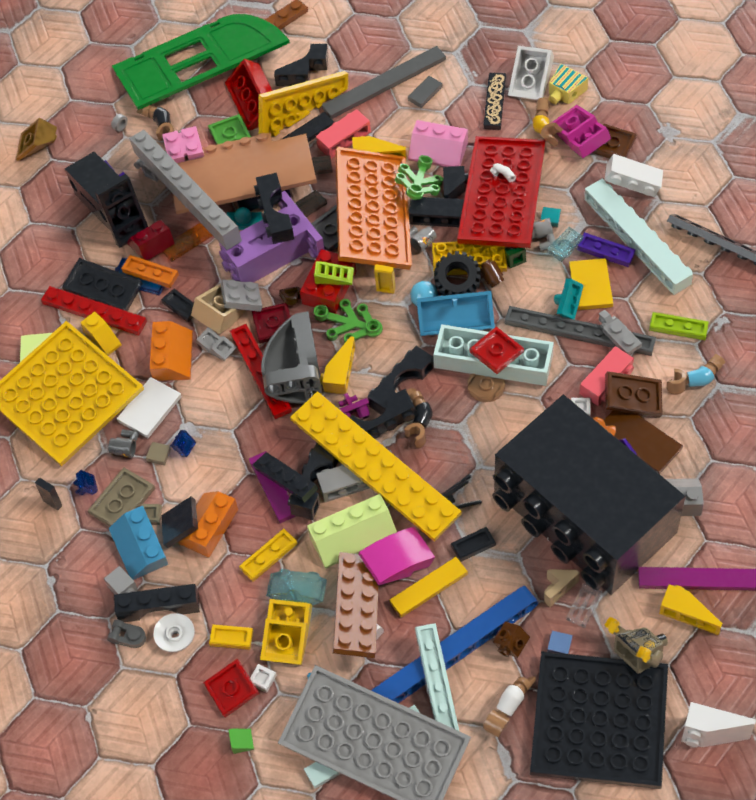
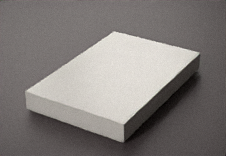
(149, 408)

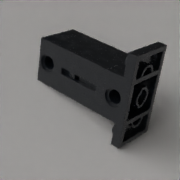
(107, 196)

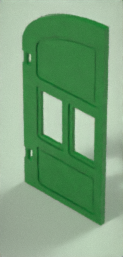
(225, 41)

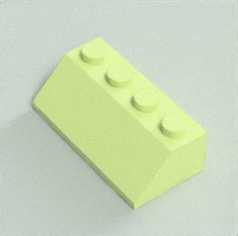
(351, 529)

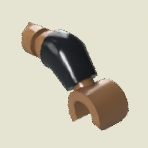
(161, 117)
(422, 420)

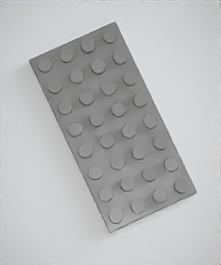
(373, 739)

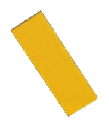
(268, 555)

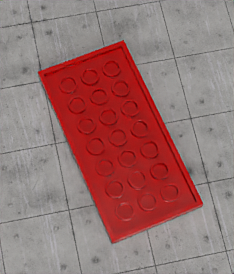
(493, 207)

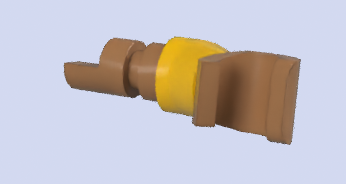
(541, 122)

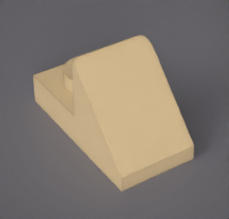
(561, 582)

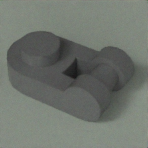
(134, 636)

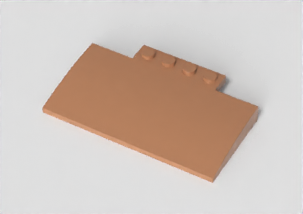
(231, 167)

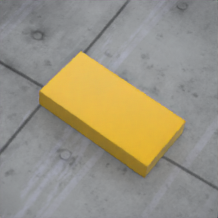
(384, 279)
(231, 637)

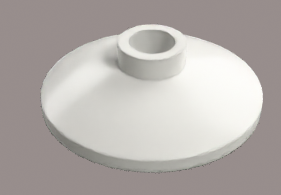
(170, 625)

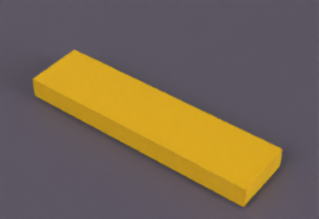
(428, 587)

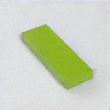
(679, 326)

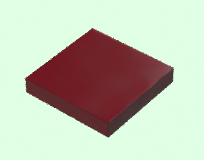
(270, 320)

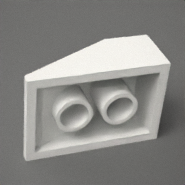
(531, 72)
(713, 726)

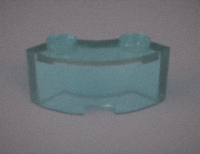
(296, 586)

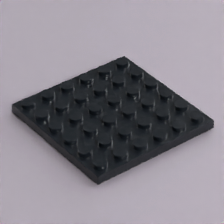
(599, 721)

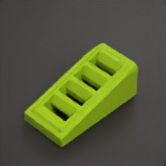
(333, 279)

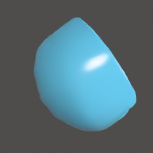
(422, 290)

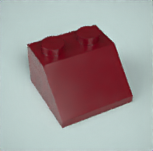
(151, 240)

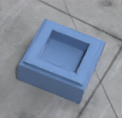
(559, 642)

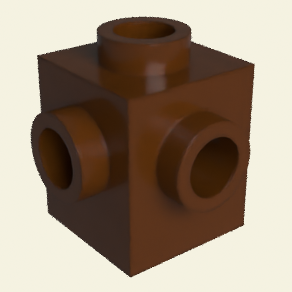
(511, 640)

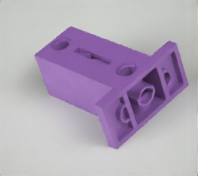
(258, 255)

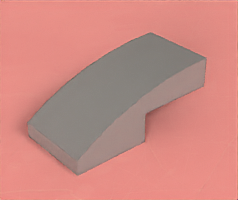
(216, 345)

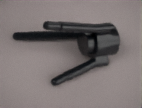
(448, 493)

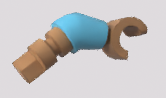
(695, 378)

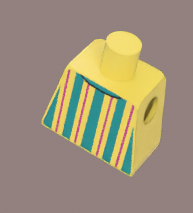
(566, 85)

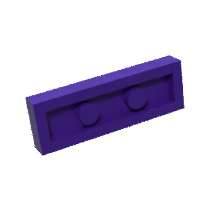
(606, 249)

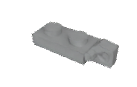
(619, 333)

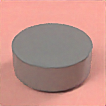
(119, 122)

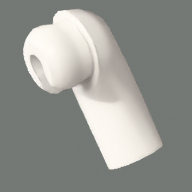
(498, 168)

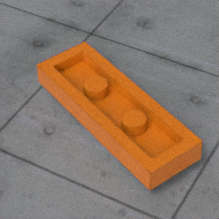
(150, 271)

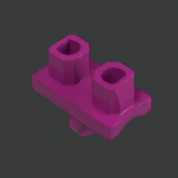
(360, 407)

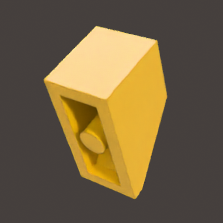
(100, 333)

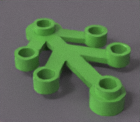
(415, 190)
(349, 322)

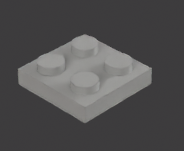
(241, 295)

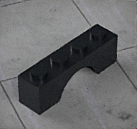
(270, 192)
(415, 365)
(399, 410)
(318, 460)
(178, 599)

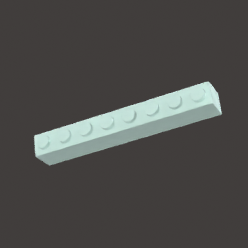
(639, 236)

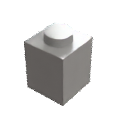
(120, 582)

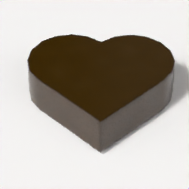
(290, 295)

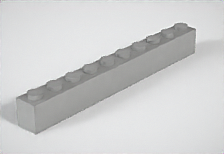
(186, 190)

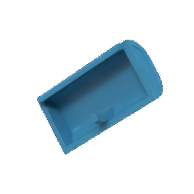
(456, 310)

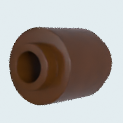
(491, 273)

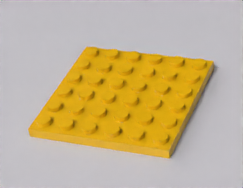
(65, 393)

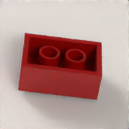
(325, 294)

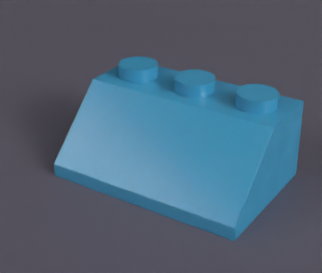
(137, 543)

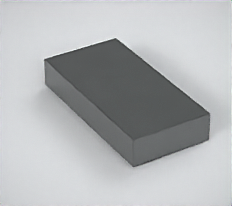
(425, 91)

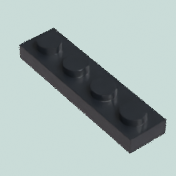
(285, 477)

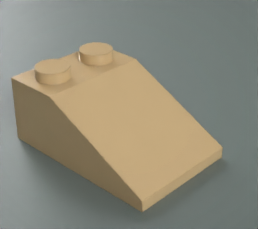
(210, 310)

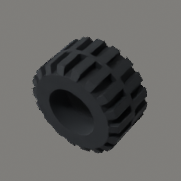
(457, 261)

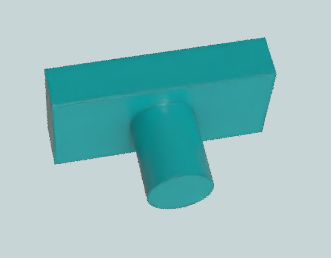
(569, 299)

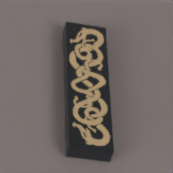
(494, 101)

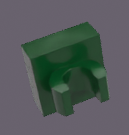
(515, 256)

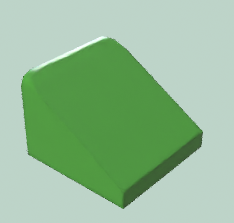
(241, 740)

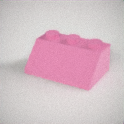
(439, 142)

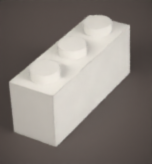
(633, 175)

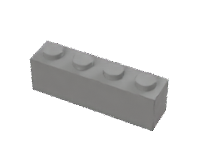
(339, 483)

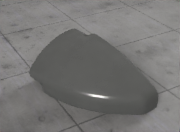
(291, 362)

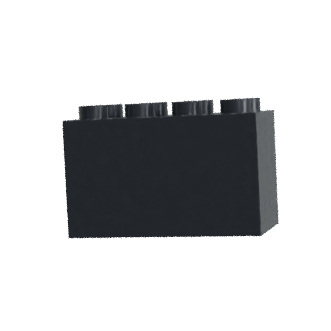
(586, 495)

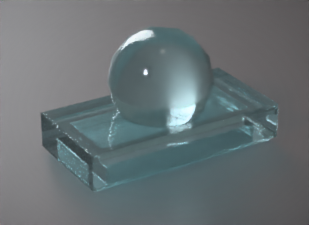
(565, 244)

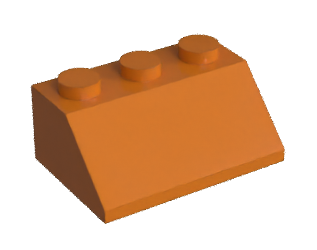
(170, 351)
(214, 515)

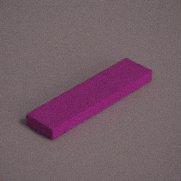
(275, 494)

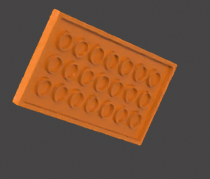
(371, 209)

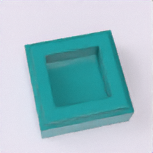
(553, 214)

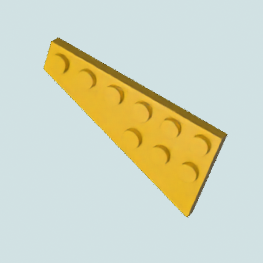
(293, 103)

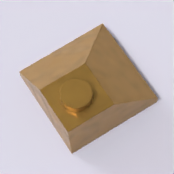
(36, 138)

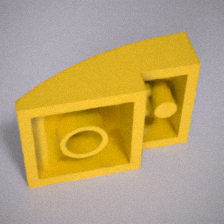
(286, 631)

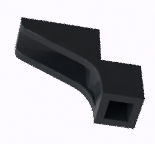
(300, 70)

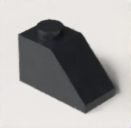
(454, 181)

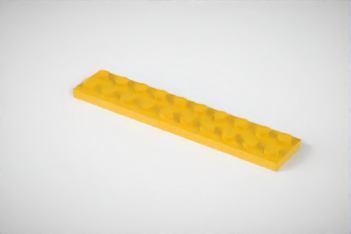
(376, 466)

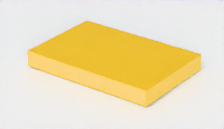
(596, 283)

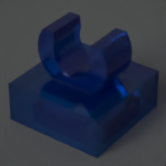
(183, 443)
(86, 483)

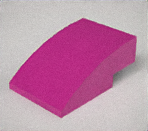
(581, 131)
(397, 556)

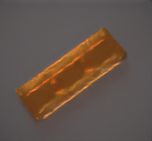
(187, 241)

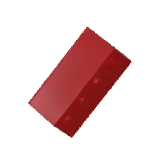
(245, 87)

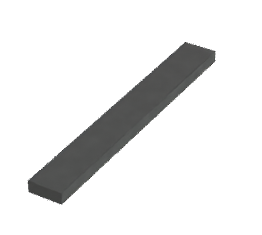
(383, 82)
(569, 328)

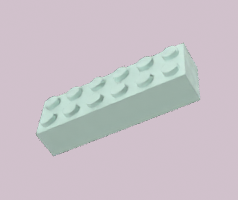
(454, 354)

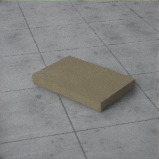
(121, 496)

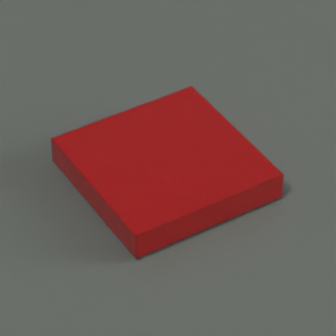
(496, 350)
(231, 688)

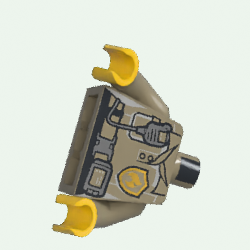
(638, 646)

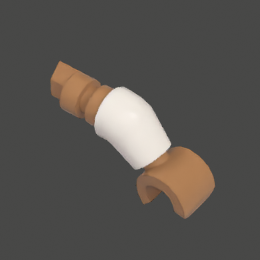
(507, 705)

